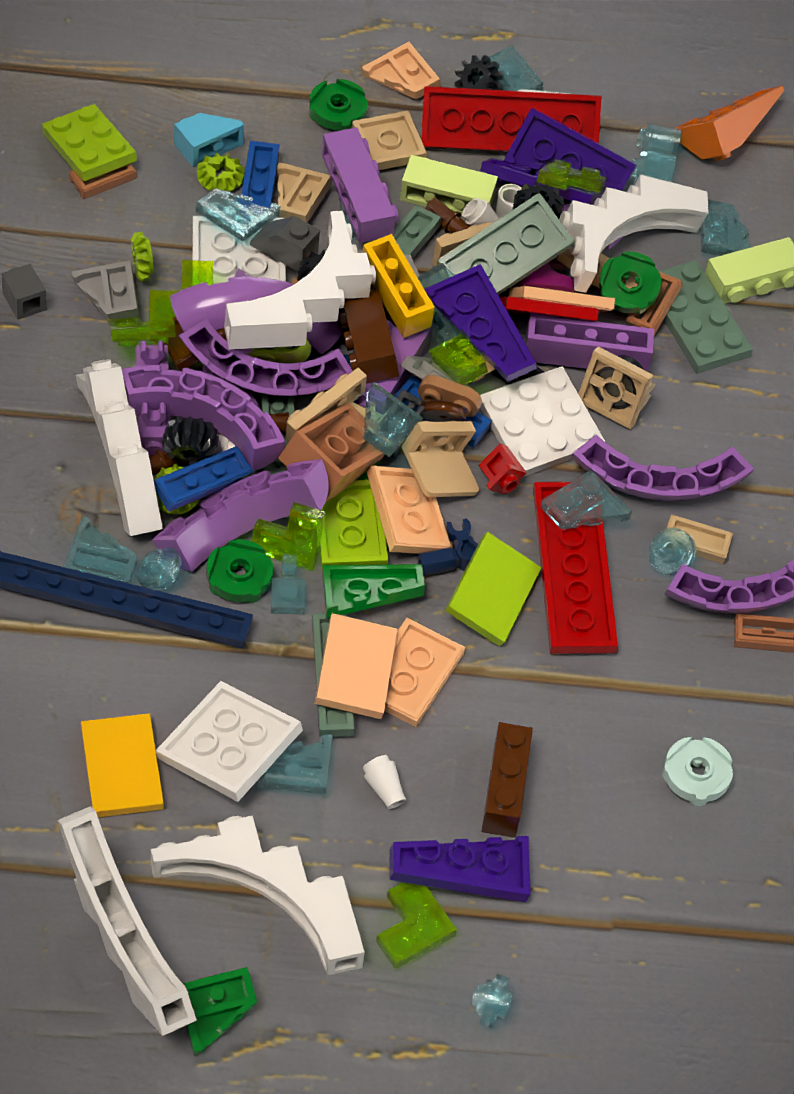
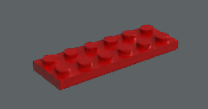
(493, 117)
(574, 583)

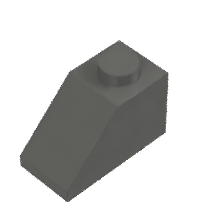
(287, 240)

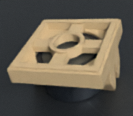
(615, 384)

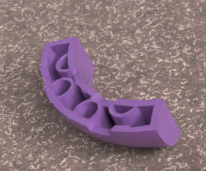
(210, 302)
(259, 374)
(209, 398)
(658, 481)
(239, 506)
(732, 596)

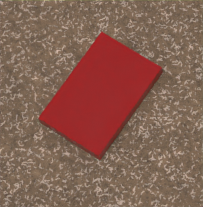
(526, 306)

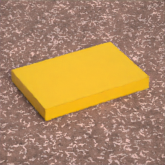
(122, 765)

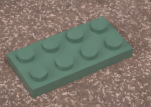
(513, 245)
(703, 322)

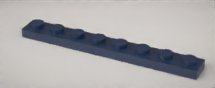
(124, 600)

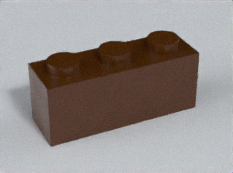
(369, 337)
(507, 780)

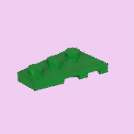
(369, 586)

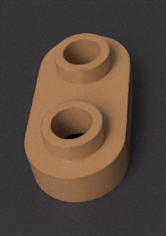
(442, 389)

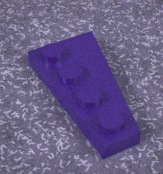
(546, 139)
(522, 175)
(482, 319)
(478, 868)

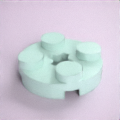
(695, 787)

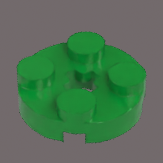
(333, 117)
(646, 276)
(239, 587)

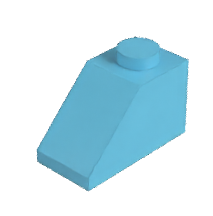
(206, 135)

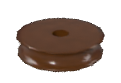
(443, 411)

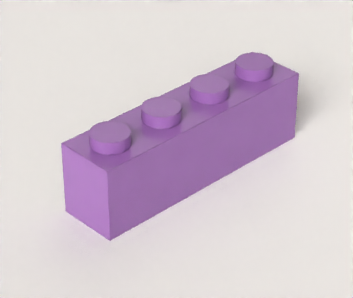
(359, 184)
(573, 341)

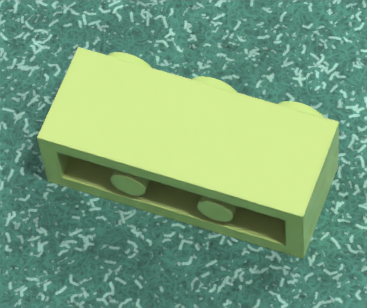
(447, 182)
(752, 270)

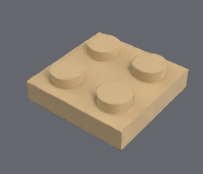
(391, 139)

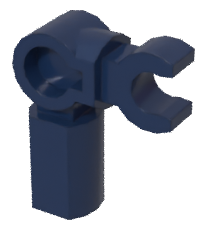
(447, 559)

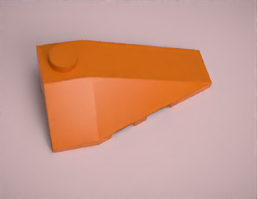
(727, 126)

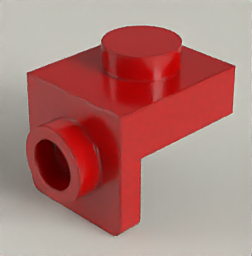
(502, 470)

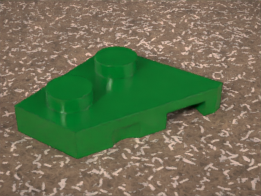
(218, 1005)

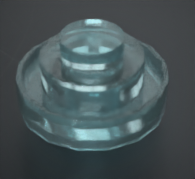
(670, 550)
(159, 569)
(492, 1000)

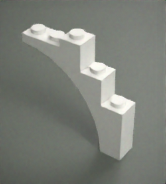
(617, 213)
(289, 314)
(128, 461)
(279, 875)
(126, 940)

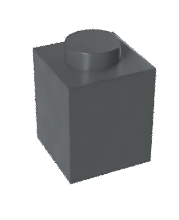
(24, 291)

